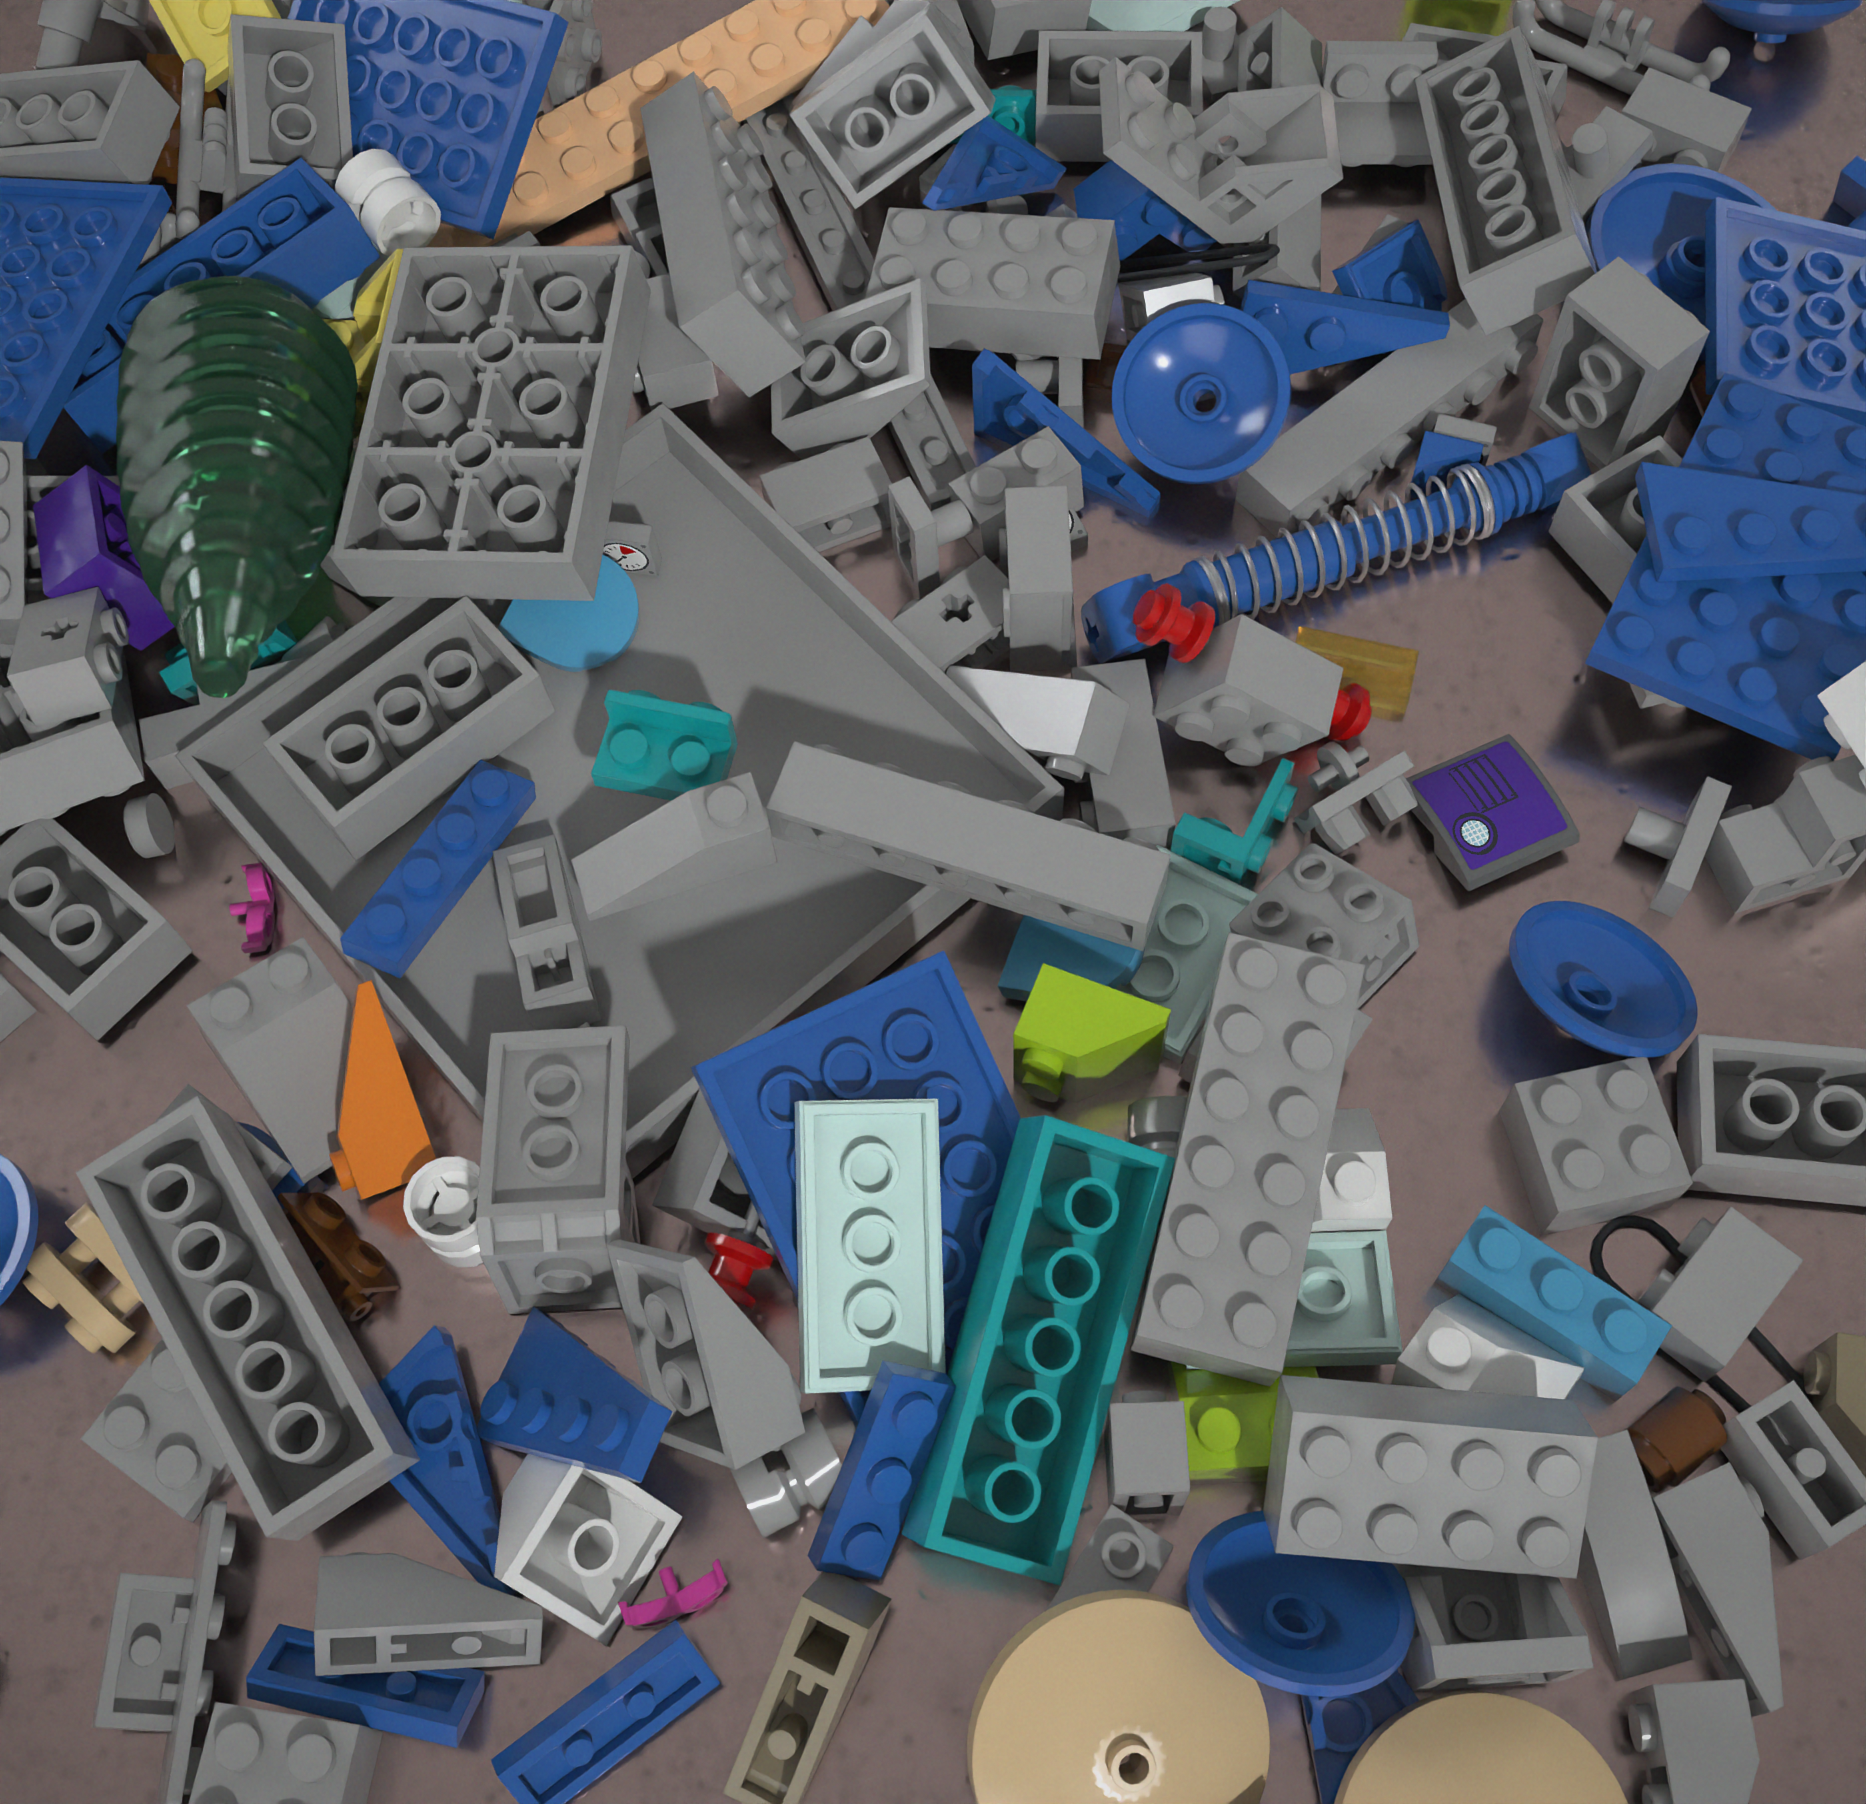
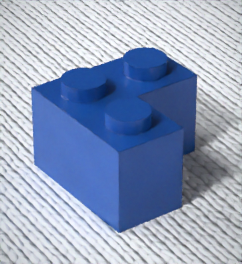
(1136, 211)

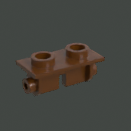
(350, 1264)

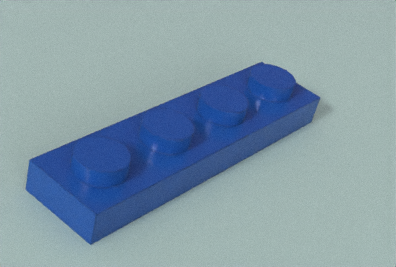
(438, 869)

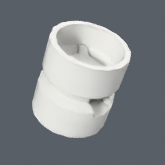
(388, 202)
(443, 1208)

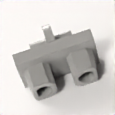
(1383, 788)

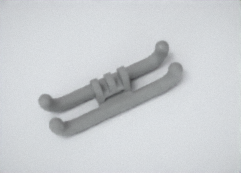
(1612, 46)
(204, 161)

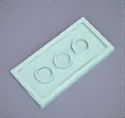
(867, 1240)

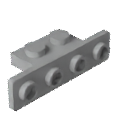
(157, 1653)

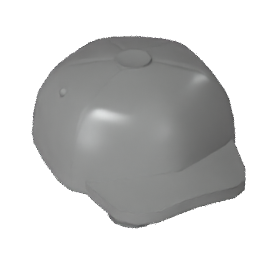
(72, 23)

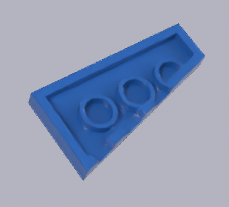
(1747, 527)
(571, 1405)

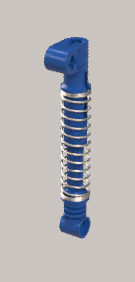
(1321, 554)

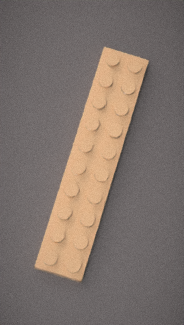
(600, 136)

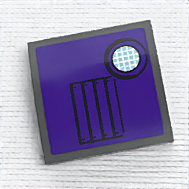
(1491, 812)

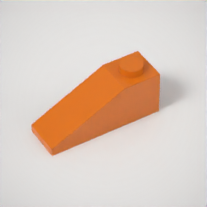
(378, 1116)

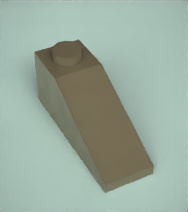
(807, 1690)

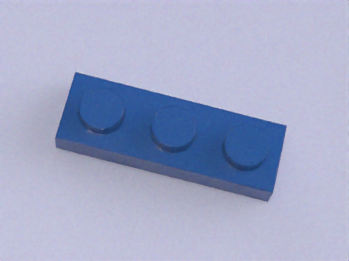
(881, 1471)
(409, 1703)
(606, 1720)

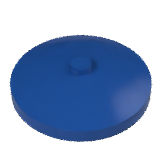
(1659, 227)

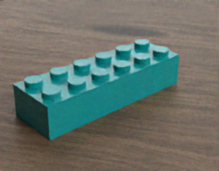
(1040, 1348)

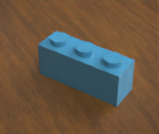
(1555, 1302)

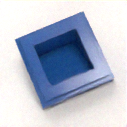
(1439, 455)

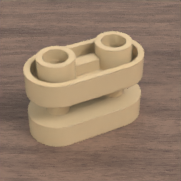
(59, 1279)

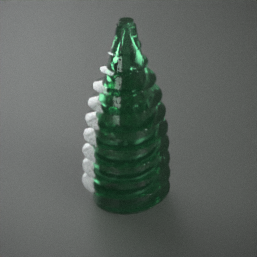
(232, 461)

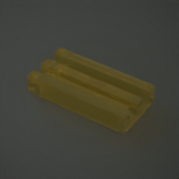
(1386, 688)

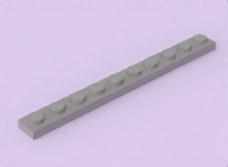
(844, 268)

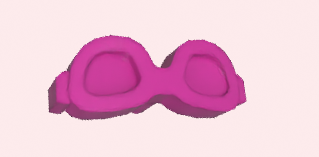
(259, 911)
(677, 1602)

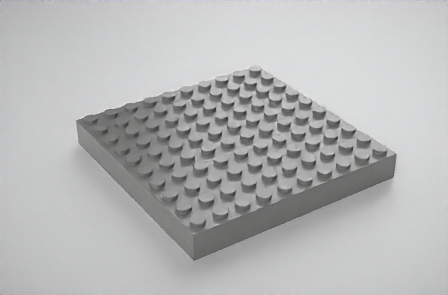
(730, 621)

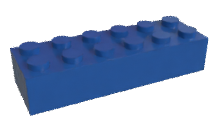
(282, 233)

